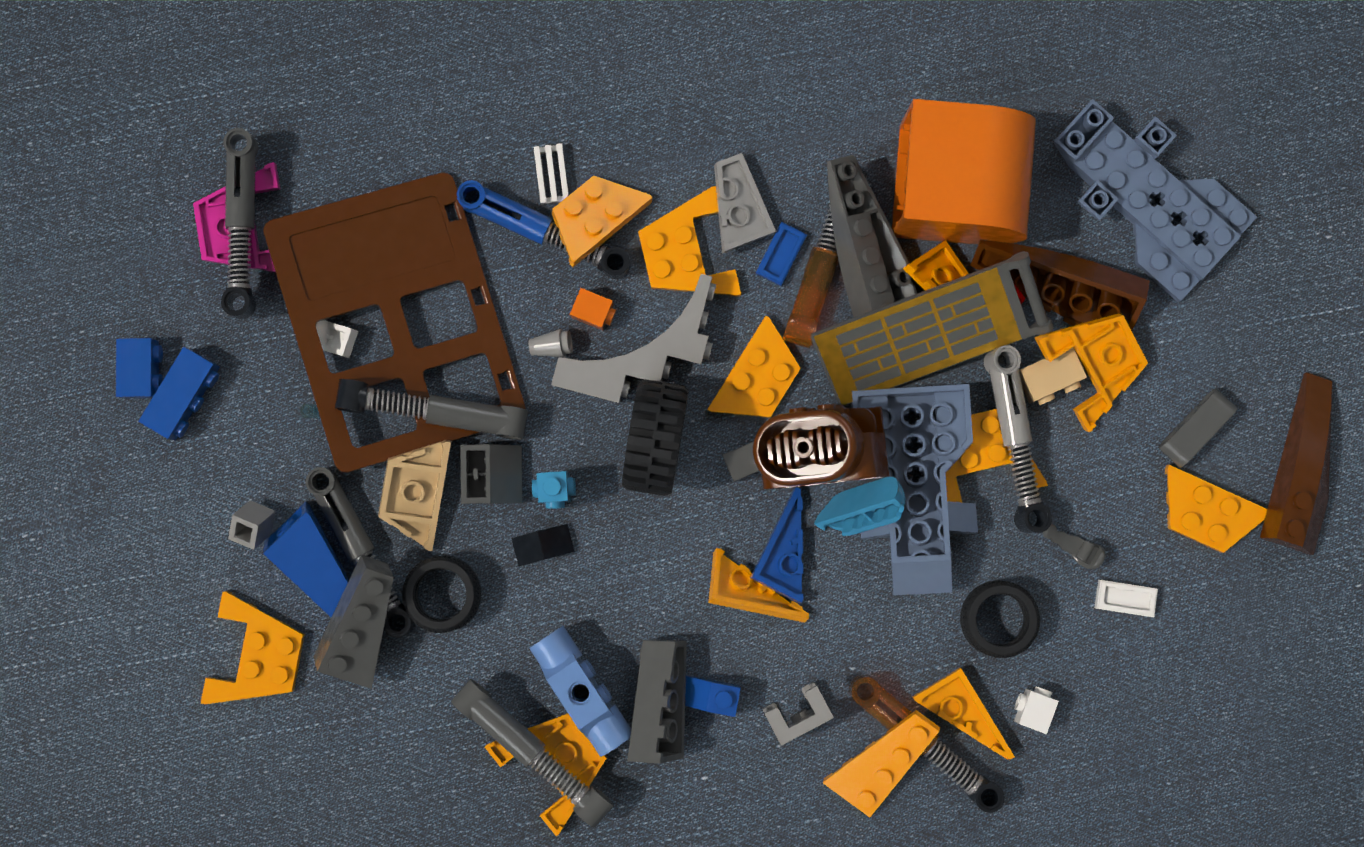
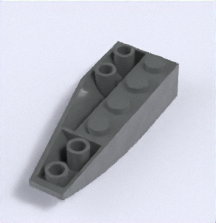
(864, 241)

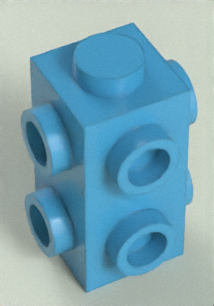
(554, 489)

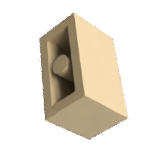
(1046, 377)

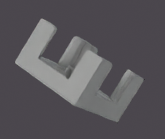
(801, 721)

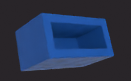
(138, 367)

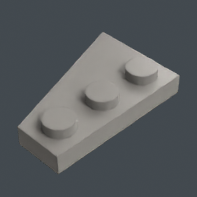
(740, 205)

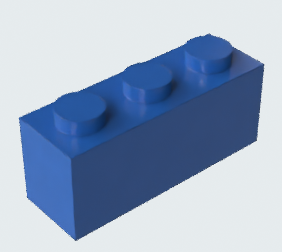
(180, 394)

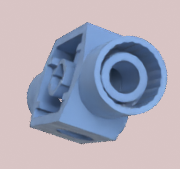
(591, 714)

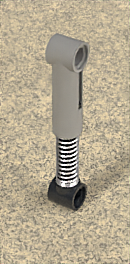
(1017, 435)

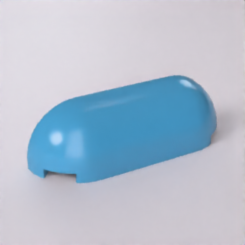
(864, 507)

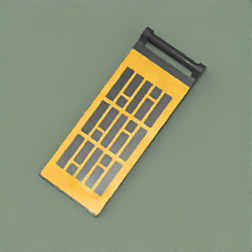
(930, 330)

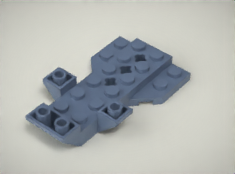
(1126, 173)
(923, 532)

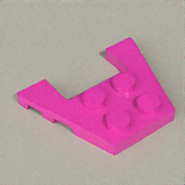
(211, 223)

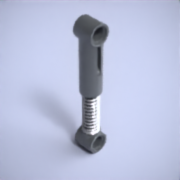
(480, 707)

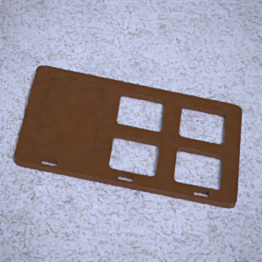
(372, 255)

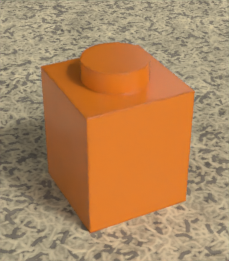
(593, 309)

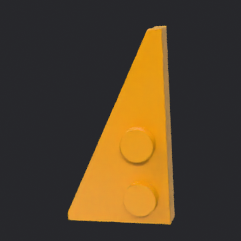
(960, 706)

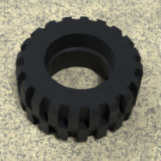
(654, 437)

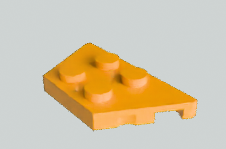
(595, 214)
(758, 376)
(1208, 511)

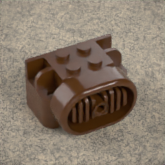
(821, 446)

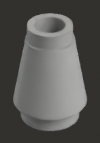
(554, 344)

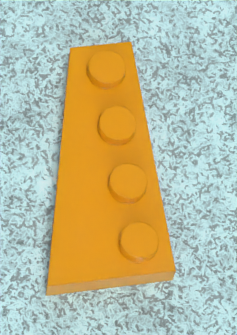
(936, 267)
(883, 763)

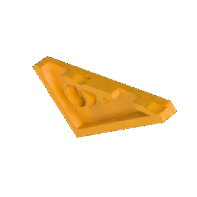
(735, 589)

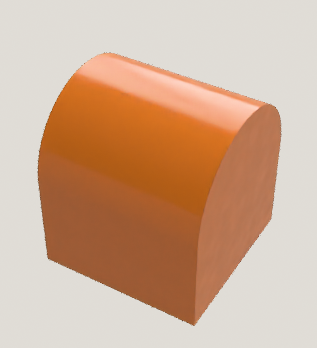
(963, 173)

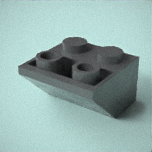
(491, 474)

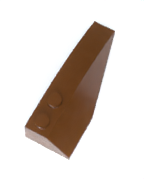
(1070, 284)
(1303, 472)

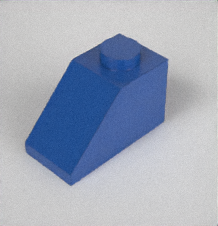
(712, 695)

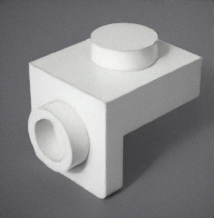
(336, 338)

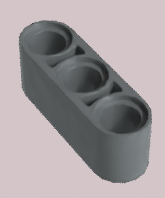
(1197, 428)

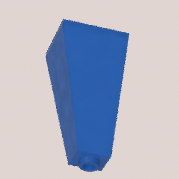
(308, 558)

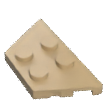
(415, 491)

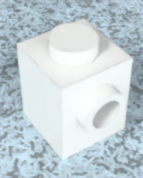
(1035, 709)

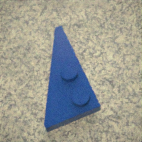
(781, 560)

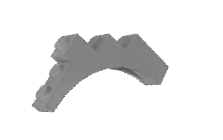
(681, 340)

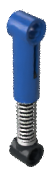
(533, 225)

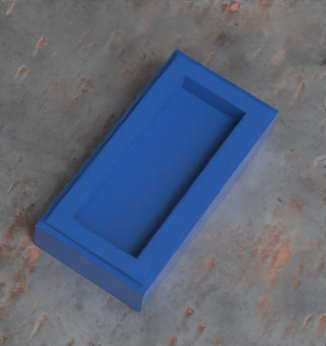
(781, 254)

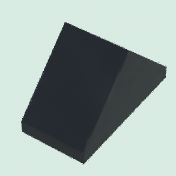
(543, 544)

